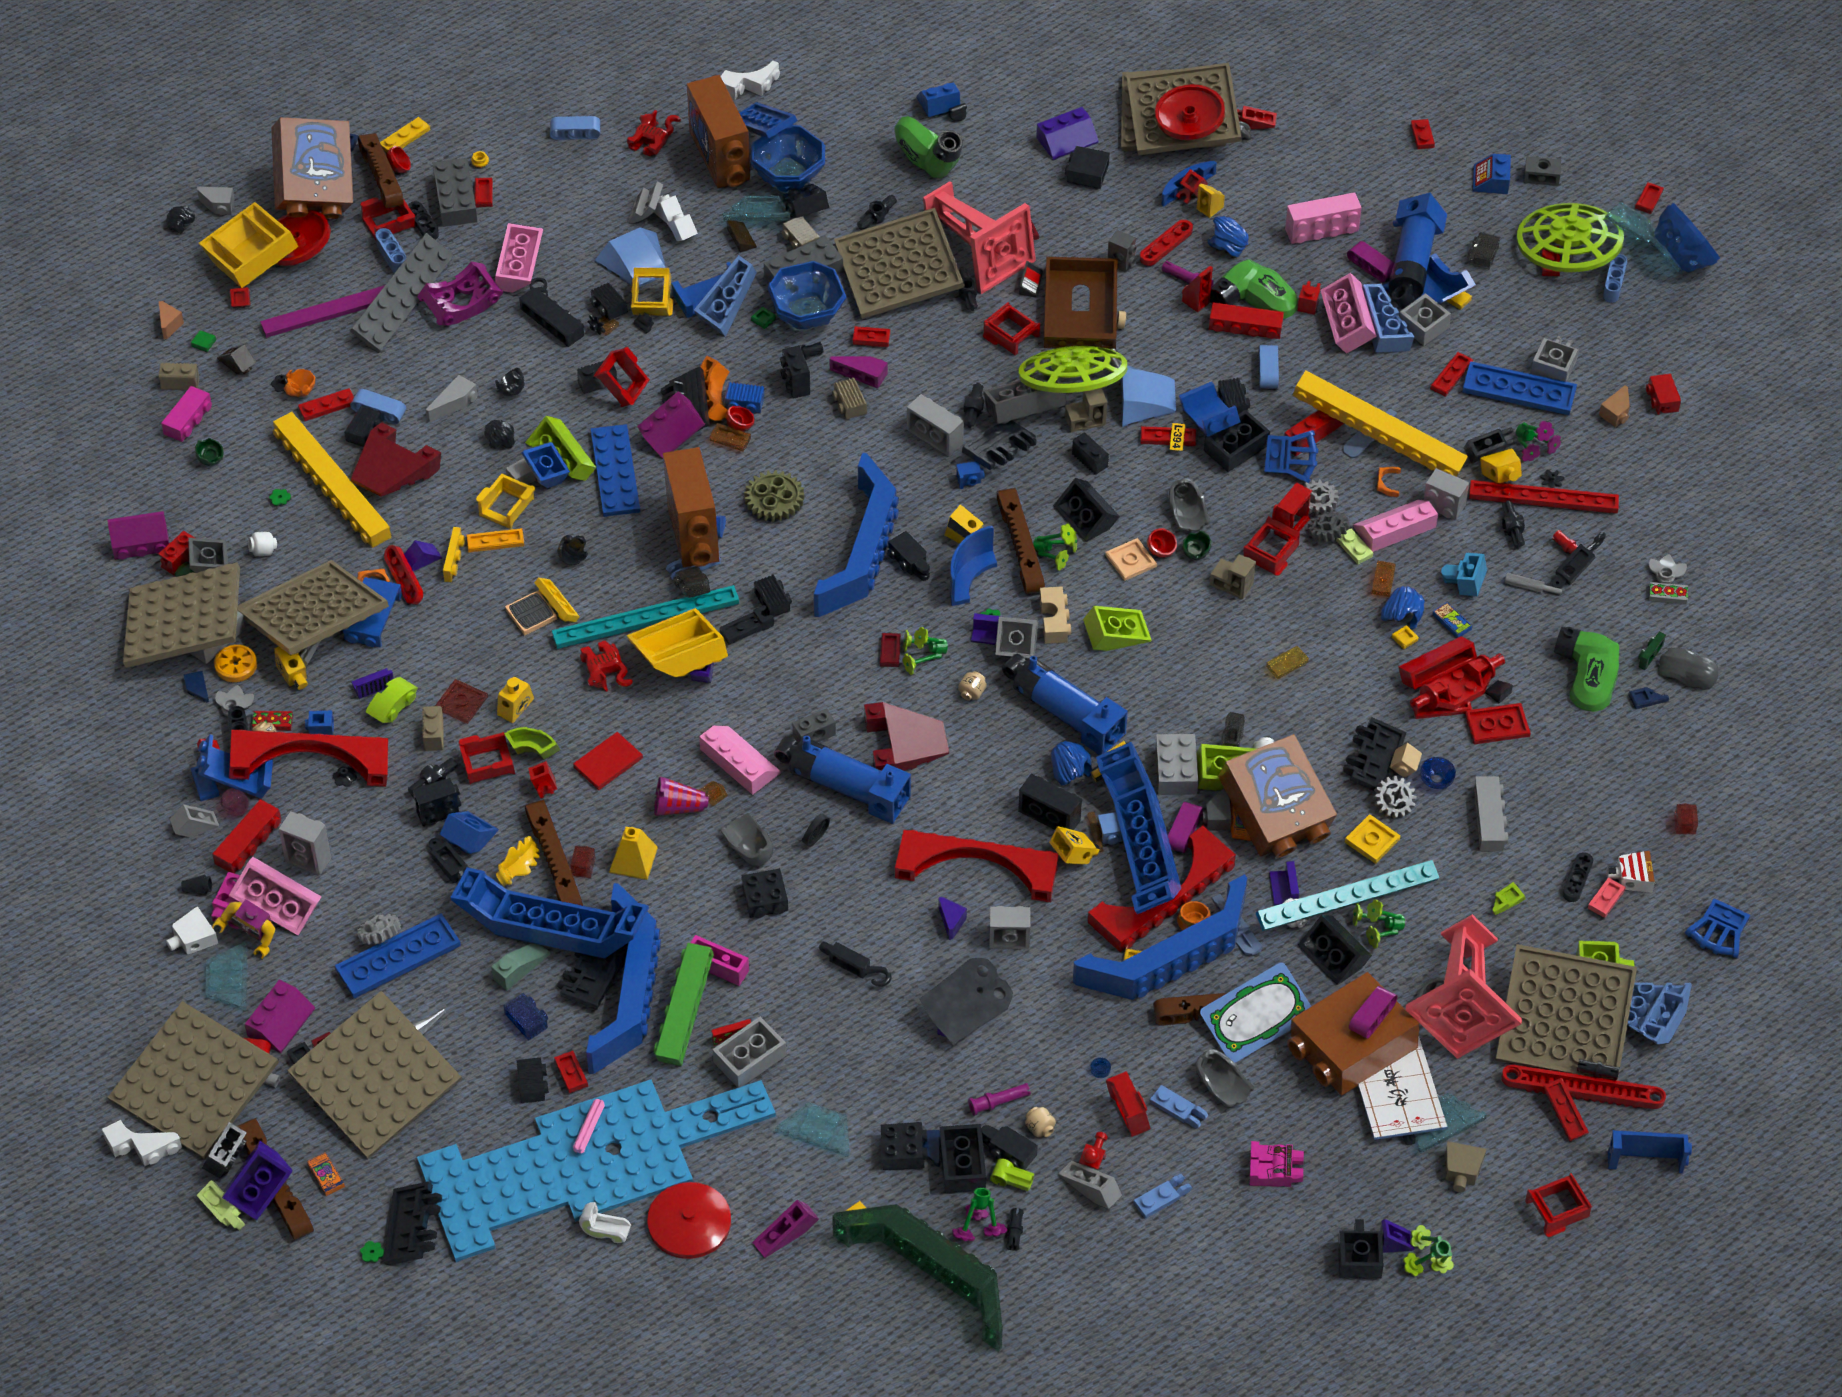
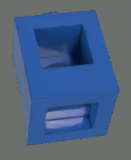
(969, 474)
(320, 722)

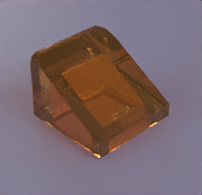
(715, 792)

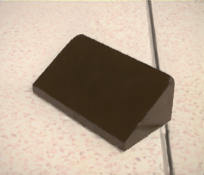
(740, 235)

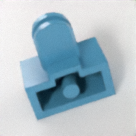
(1468, 574)

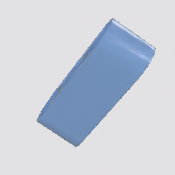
(575, 127)
(390, 249)
(1615, 278)
(1268, 367)
(390, 409)

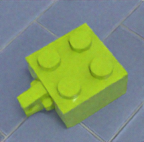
(1602, 951)

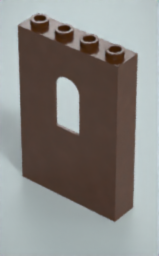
(1080, 328)

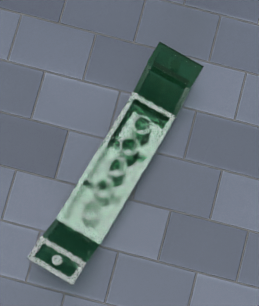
(930, 1253)

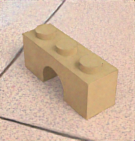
(1056, 627)

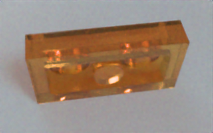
(730, 437)
(1383, 578)

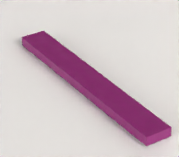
(319, 312)

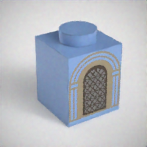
(1109, 828)

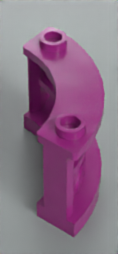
(437, 295)

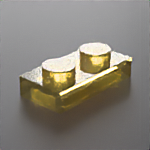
(1287, 662)

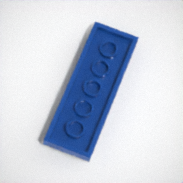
(766, 120)
(1519, 388)
(615, 470)
(397, 955)

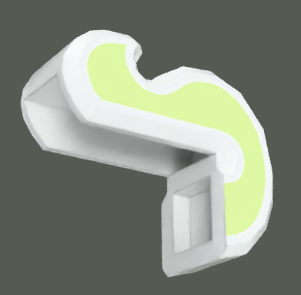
(603, 1225)

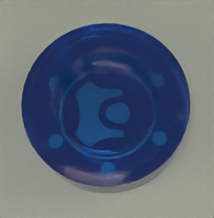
(1100, 1067)

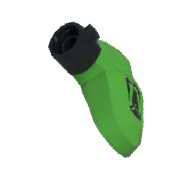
(926, 149)
(1256, 286)
(1596, 666)

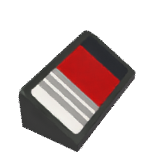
(1030, 280)

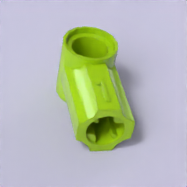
(1006, 1173)

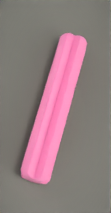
(588, 1126)

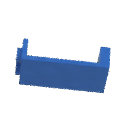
(691, 296)
(1208, 409)
(371, 628)
(215, 766)
(1649, 1145)

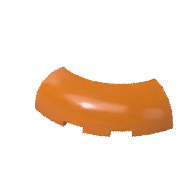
(714, 376)

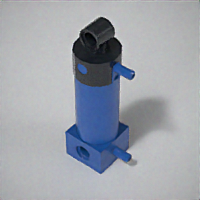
(1420, 221)
(1098, 722)
(882, 790)

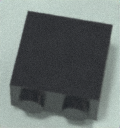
(1087, 167)
(805, 200)
(795, 372)
(436, 801)
(764, 893)
(903, 1146)
(222, 1155)

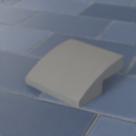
(645, 203)

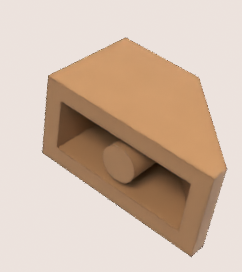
(1616, 407)

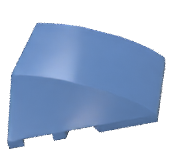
(630, 251)
(1146, 395)
(1658, 1009)

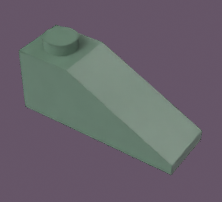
(518, 964)

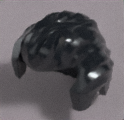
(178, 216)
(511, 383)
(499, 433)
(572, 549)

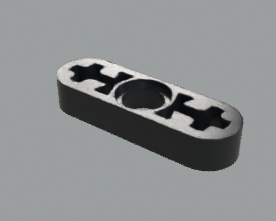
(423, 214)
(1584, 872)

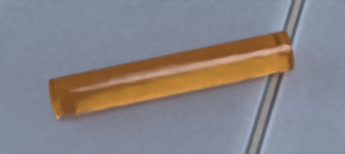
(1094, 830)

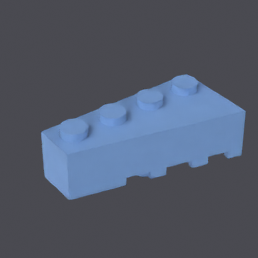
(726, 296)
(1389, 328)

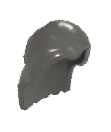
(1188, 505)
(1688, 668)
(749, 840)
(1223, 1078)

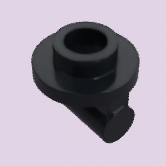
(958, 112)
(644, 322)

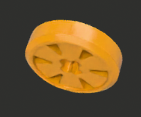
(235, 653)

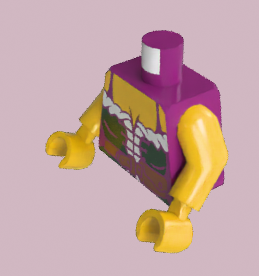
(250, 920)

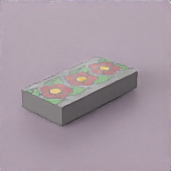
(1668, 593)

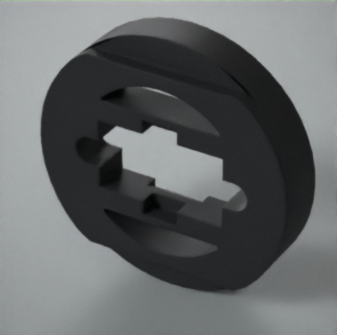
(816, 829)

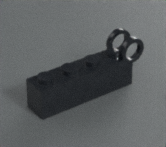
(550, 314)

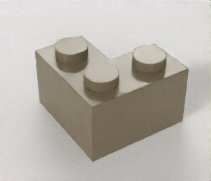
(1089, 413)
(1234, 577)

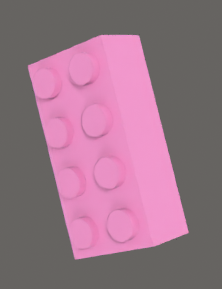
(1323, 218)
(1348, 313)

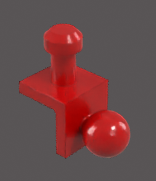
(1093, 1155)

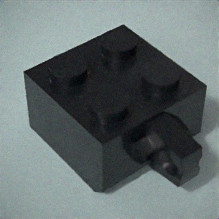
(1360, 1252)

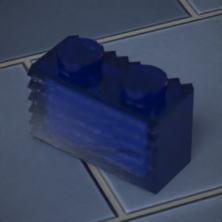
(526, 1016)

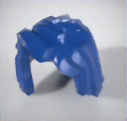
(1228, 236)
(1401, 602)
(1070, 761)

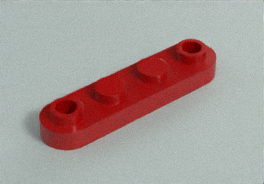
(1166, 242)
(403, 574)

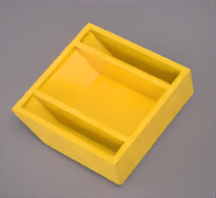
(248, 244)
(680, 643)

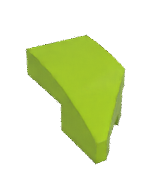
(1507, 898)

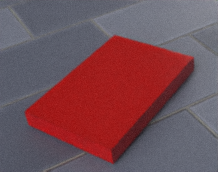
(1497, 723)
(608, 760)

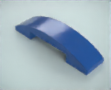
(1204, 169)

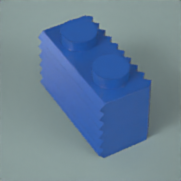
(745, 396)

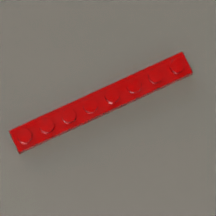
(1544, 496)

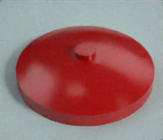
(1190, 112)
(310, 235)
(689, 1220)

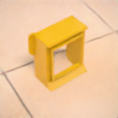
(652, 308)
(510, 486)

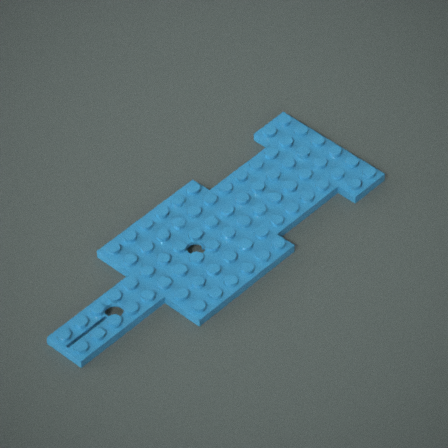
(549, 1174)

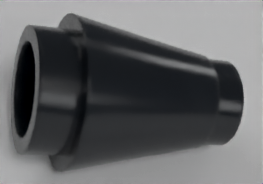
(199, 884)

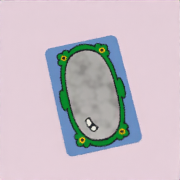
(1255, 1012)

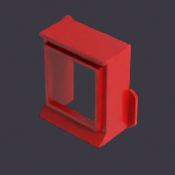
(374, 208)
(998, 336)
(628, 362)
(1295, 502)
(1271, 563)
(474, 745)
(1129, 1103)
(1558, 1223)

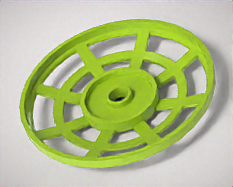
(1569, 232)
(1072, 362)

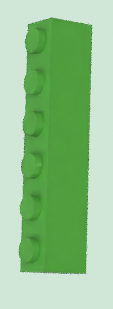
(684, 1004)

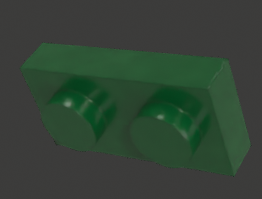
(1653, 647)

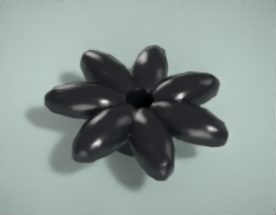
(596, 325)
(1552, 478)

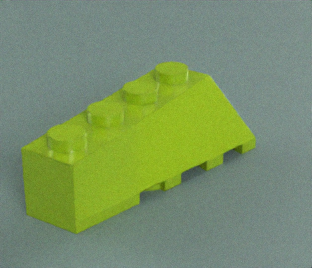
(571, 452)

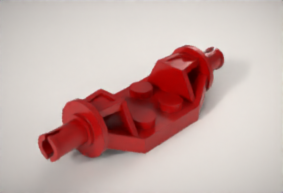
(1459, 685)

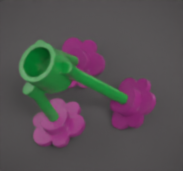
(1526, 433)
(977, 1211)

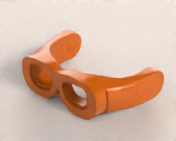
(1380, 485)
(379, 573)

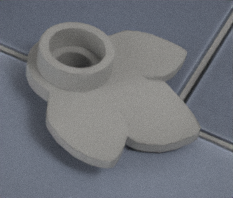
(1666, 569)
(233, 698)

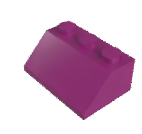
(671, 424)
(138, 535)
(279, 1016)

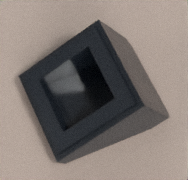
(1499, 690)

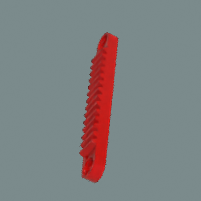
(1586, 1087)

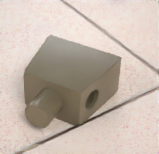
(1463, 1164)

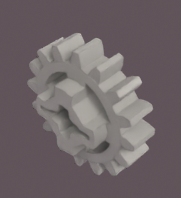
(1322, 497)
(1402, 799)
(379, 929)

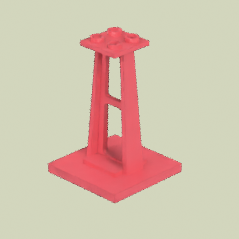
(999, 245)
(1464, 1009)

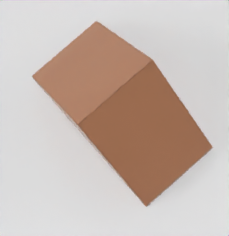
(170, 319)

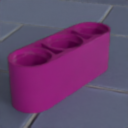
(1371, 261)
(1184, 826)
(1373, 1012)

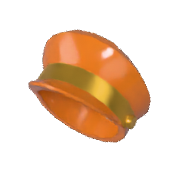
(1192, 913)

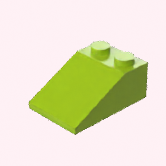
(1115, 628)
(1211, 761)

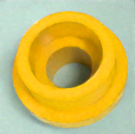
(479, 159)

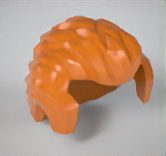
(299, 382)

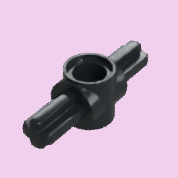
(876, 212)
(968, 292)
(973, 405)
(1513, 524)
(432, 774)

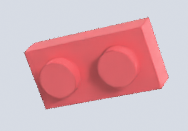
(1606, 897)

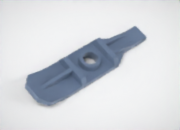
(1360, 442)
(1245, 938)

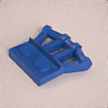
(1279, 455)
(1725, 918)

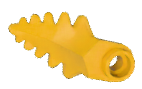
(518, 861)

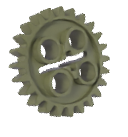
(774, 496)

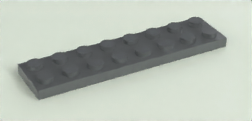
(401, 293)

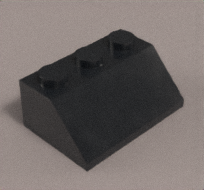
(1085, 510)
(1334, 949)

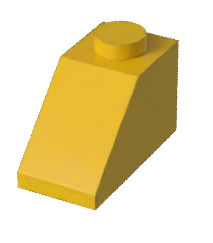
(1209, 200)

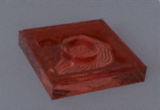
(462, 701)

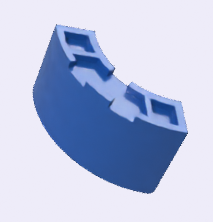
(1442, 284)
(970, 560)

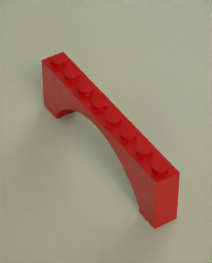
(361, 753)
(922, 850)
(1123, 926)

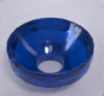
(1437, 766)

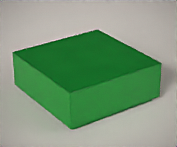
(763, 317)
(203, 341)

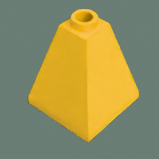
(634, 854)

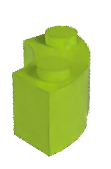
(392, 700)
(532, 740)

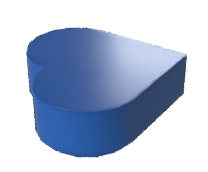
(721, 522)

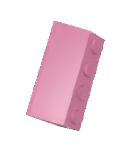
(518, 257)
(1397, 524)
(737, 758)
(276, 894)

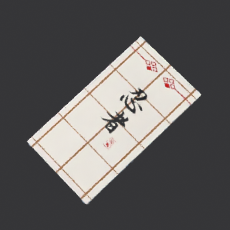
(1402, 1098)

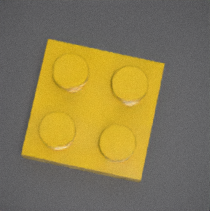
(1372, 838)

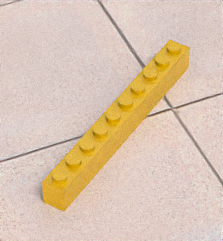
(1378, 425)
(331, 480)

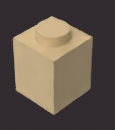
(1405, 760)

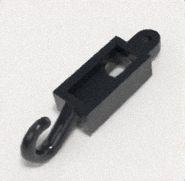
(1578, 560)
(453, 866)
(854, 962)

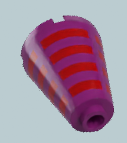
(678, 798)

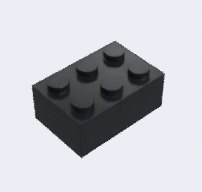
(1238, 442)
(1049, 803)
(962, 1158)

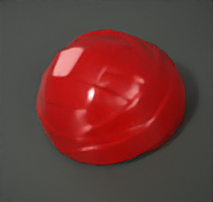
(398, 159)
(739, 418)
(1161, 543)

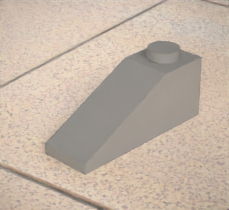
(453, 398)
(1092, 1184)

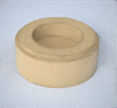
(1121, 319)

